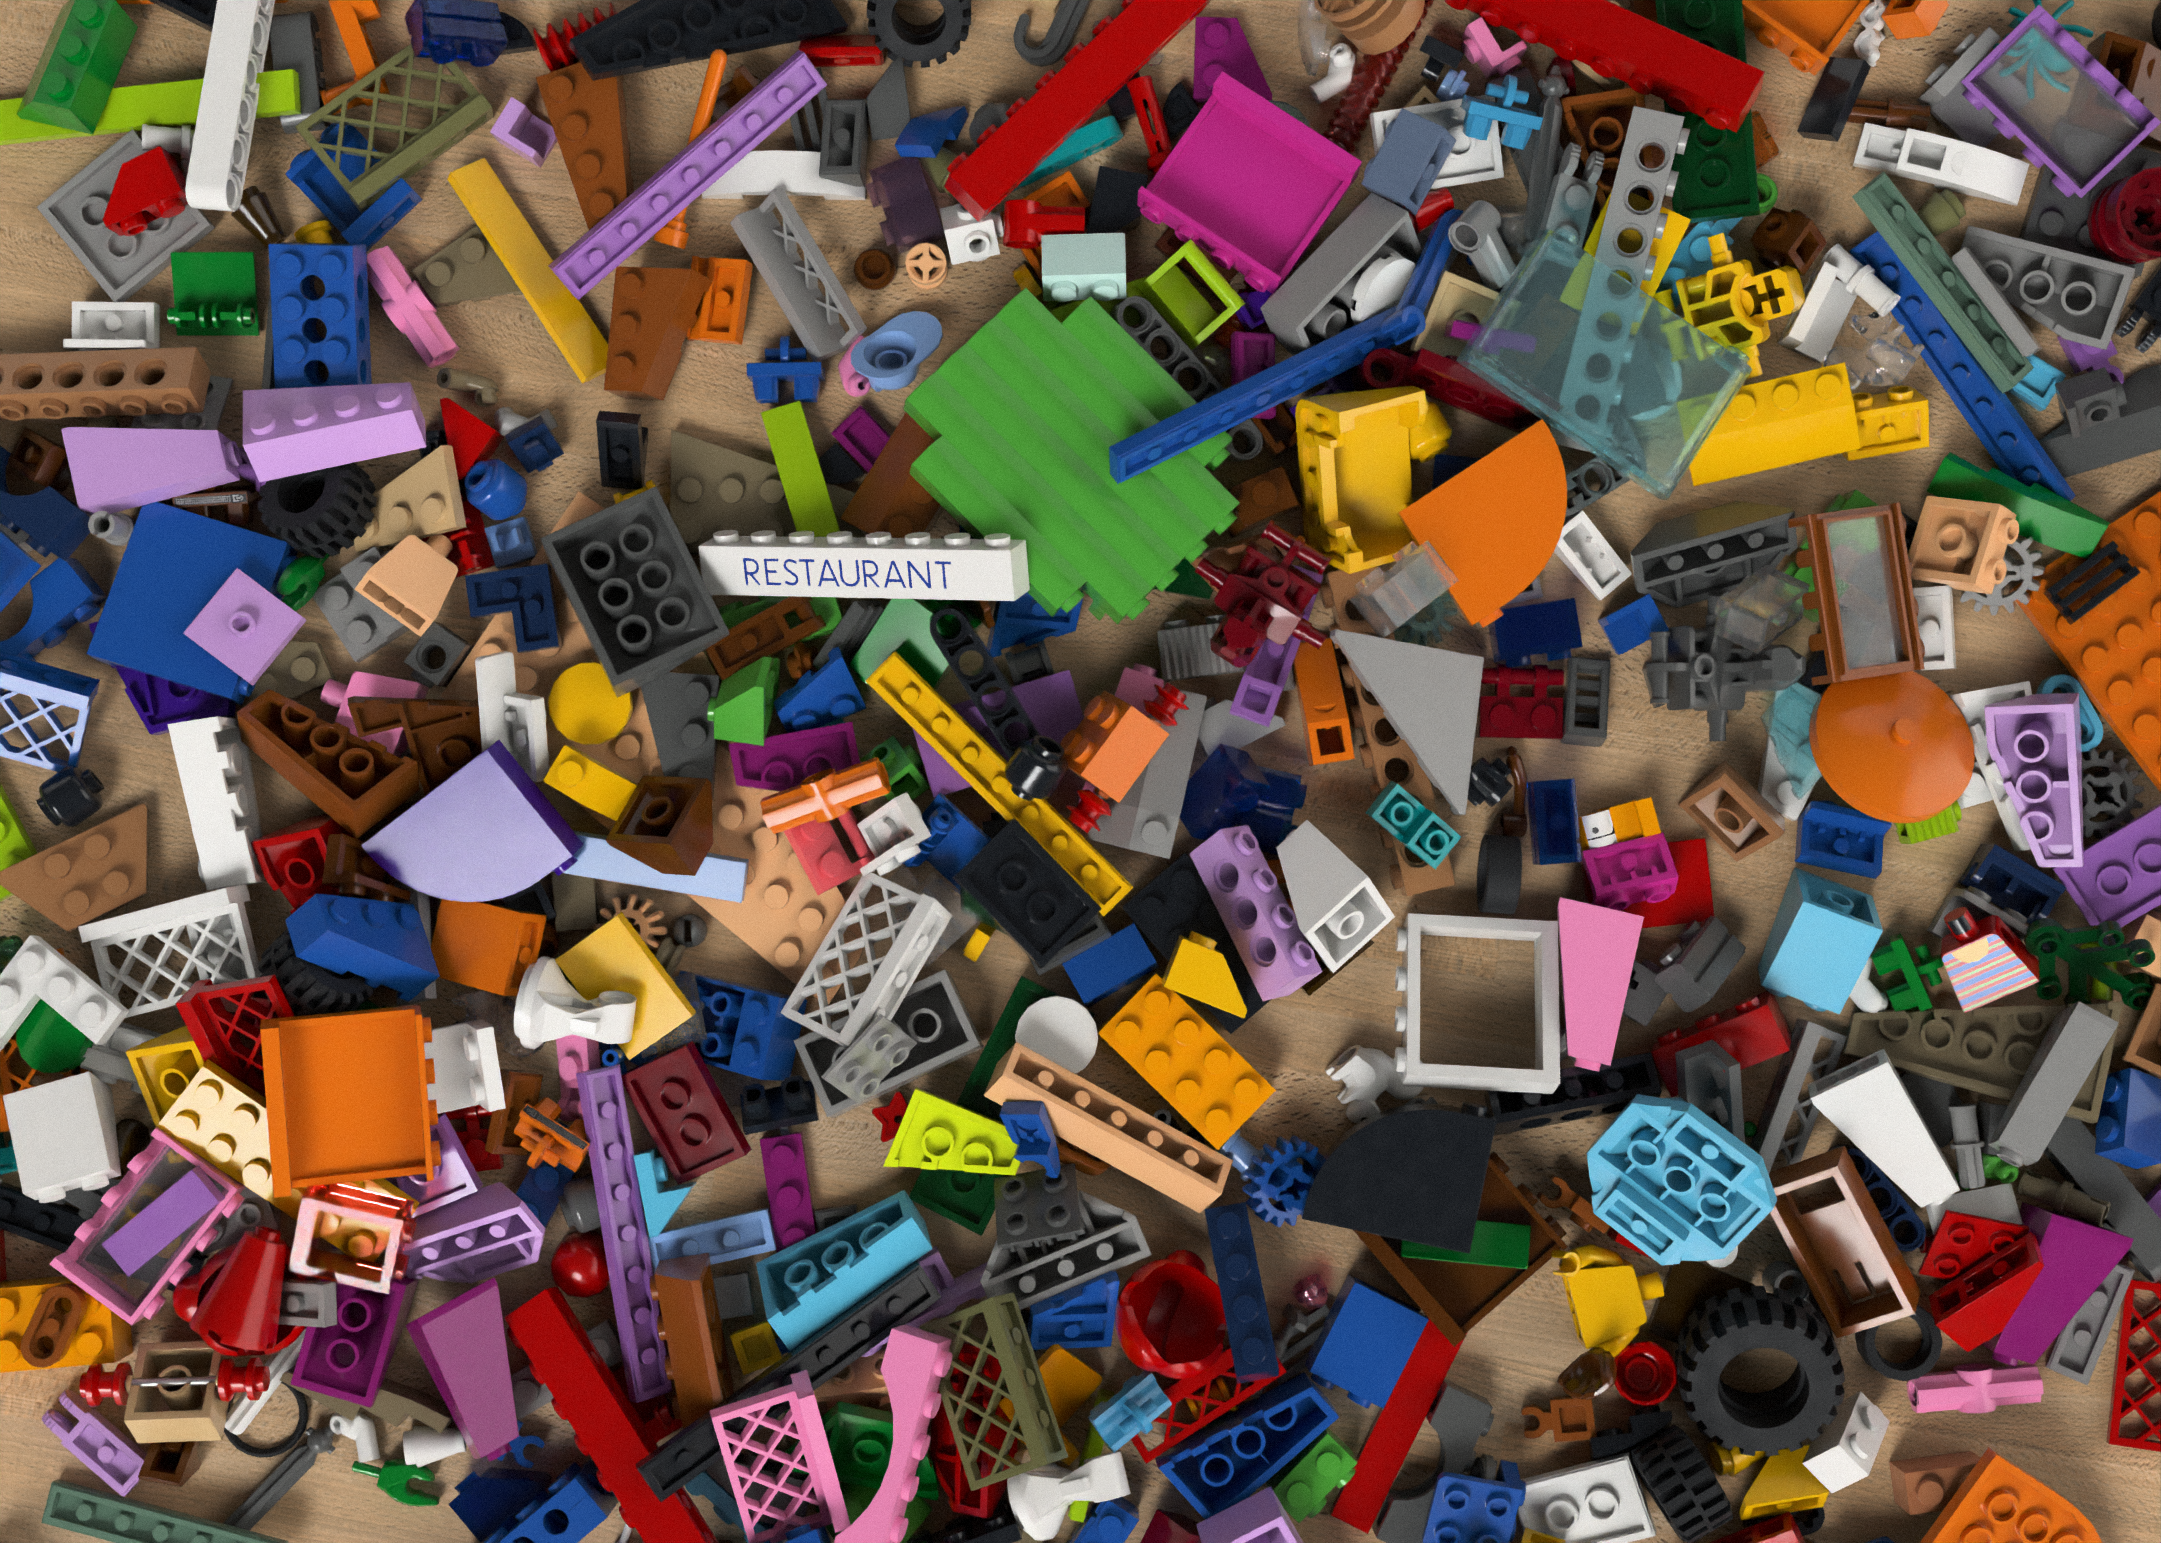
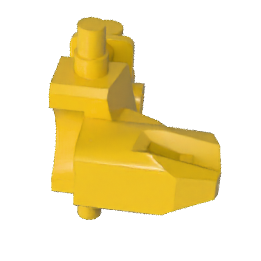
(1734, 302)

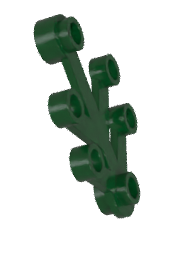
(2050, 939)

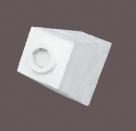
(1884, 1123)

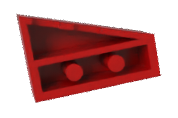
(1747, 1031)

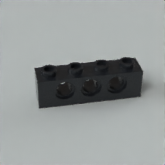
(1579, 1095)

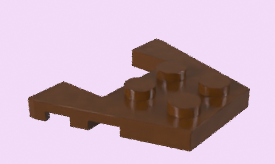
(438, 731)

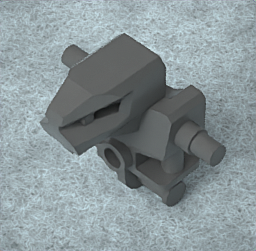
(1713, 673)

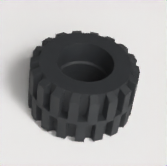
(919, 41)
(331, 521)
(309, 986)
(1682, 1484)

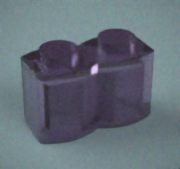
(906, 204)

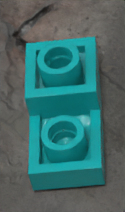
(1413, 824)

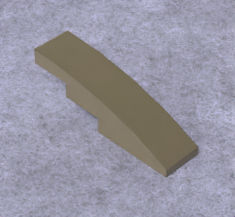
(392, 1404)

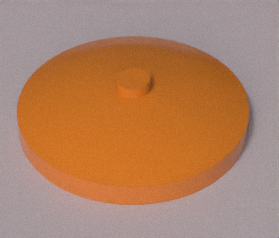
(1892, 746)

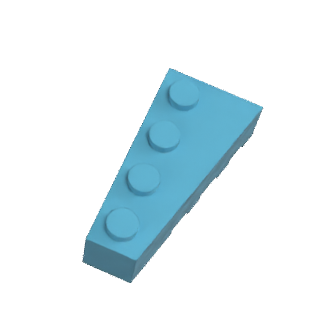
(840, 1267)

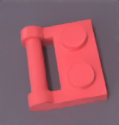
(824, 855)

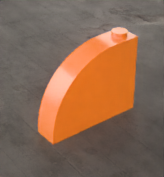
(1496, 522)

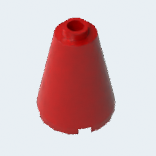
(246, 1293)

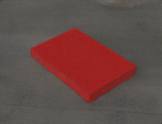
(1692, 893)

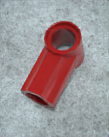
(1029, 220)

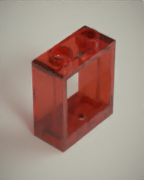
(358, 1205)

